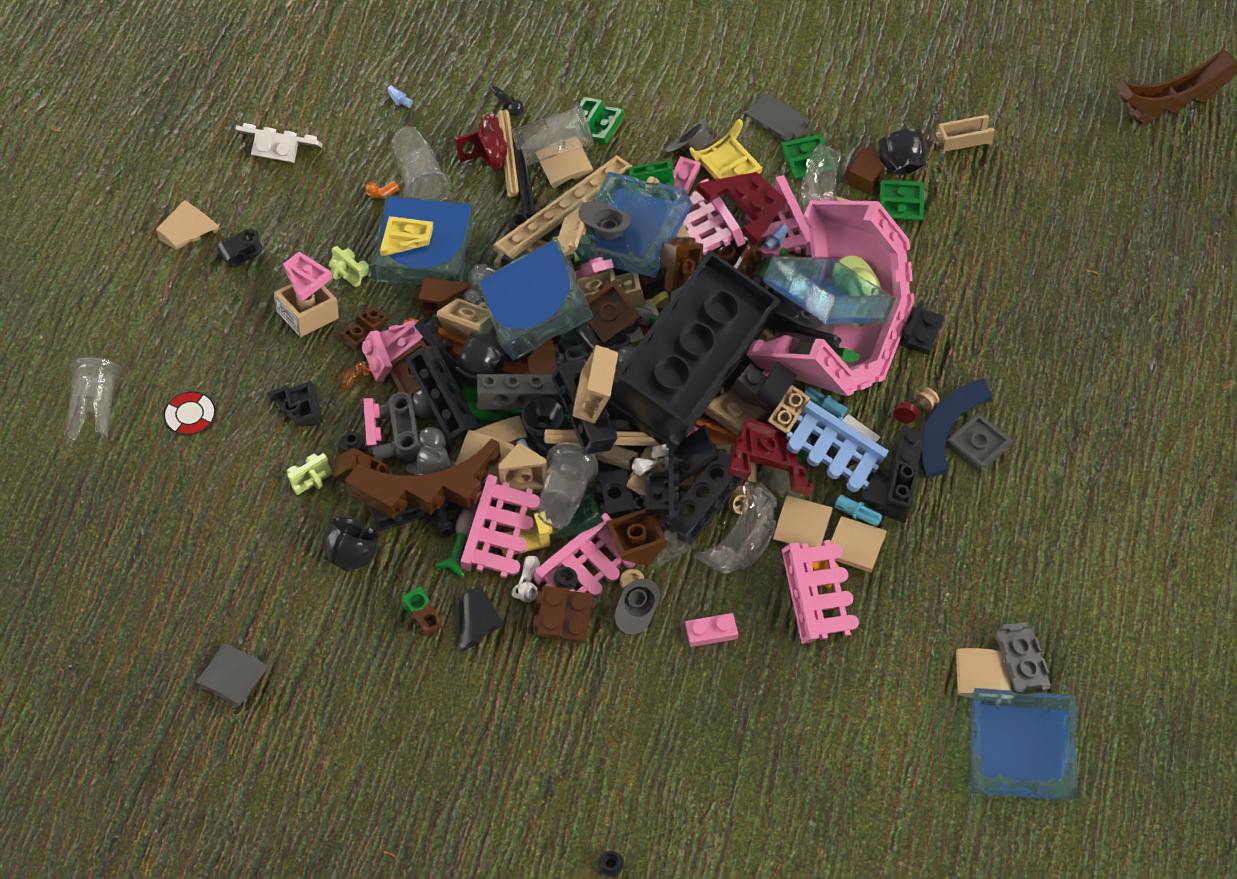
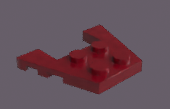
(752, 195)
(767, 446)

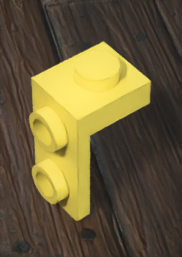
(537, 537)

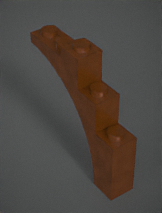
(1172, 95)
(427, 492)

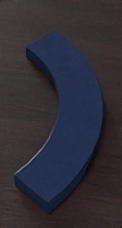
(943, 419)

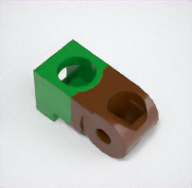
(421, 611)

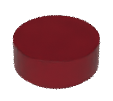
(905, 412)

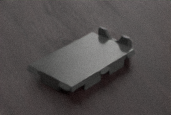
(778, 118)
(1022, 657)

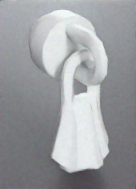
(641, 465)
(527, 590)

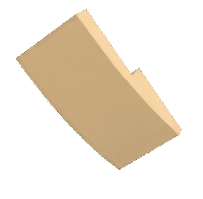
(788, 409)
(507, 430)

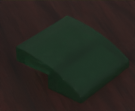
(585, 518)

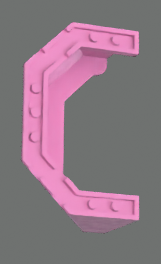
(836, 232)

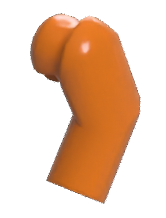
(380, 193)

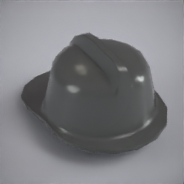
(697, 137)
(605, 219)
(430, 460)
(637, 606)

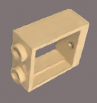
(595, 384)

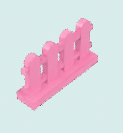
(794, 223)
(714, 224)
(499, 516)
(584, 544)
(805, 579)

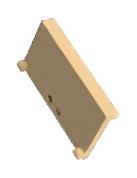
(572, 230)

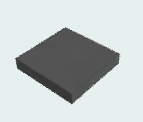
(979, 442)

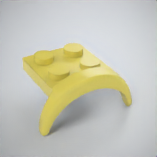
(727, 156)

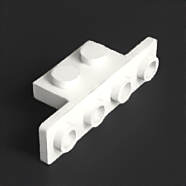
(276, 145)

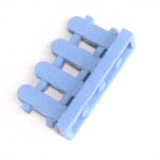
(841, 436)

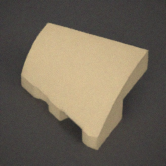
(185, 226)

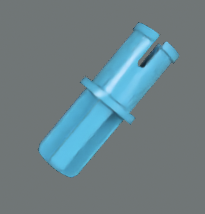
(826, 403)
(857, 510)

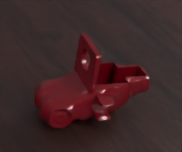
(486, 143)

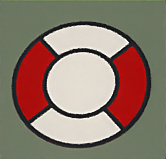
(189, 413)

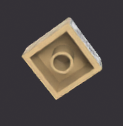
(309, 314)

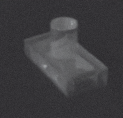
(778, 481)
(673, 549)

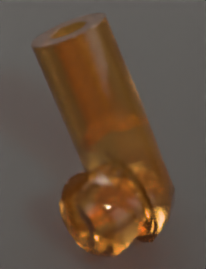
(352, 372)

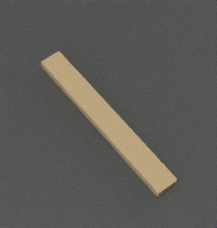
(556, 211)

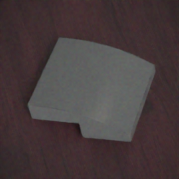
(231, 674)

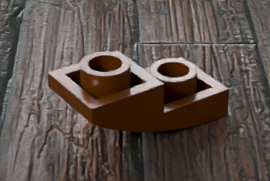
(367, 321)

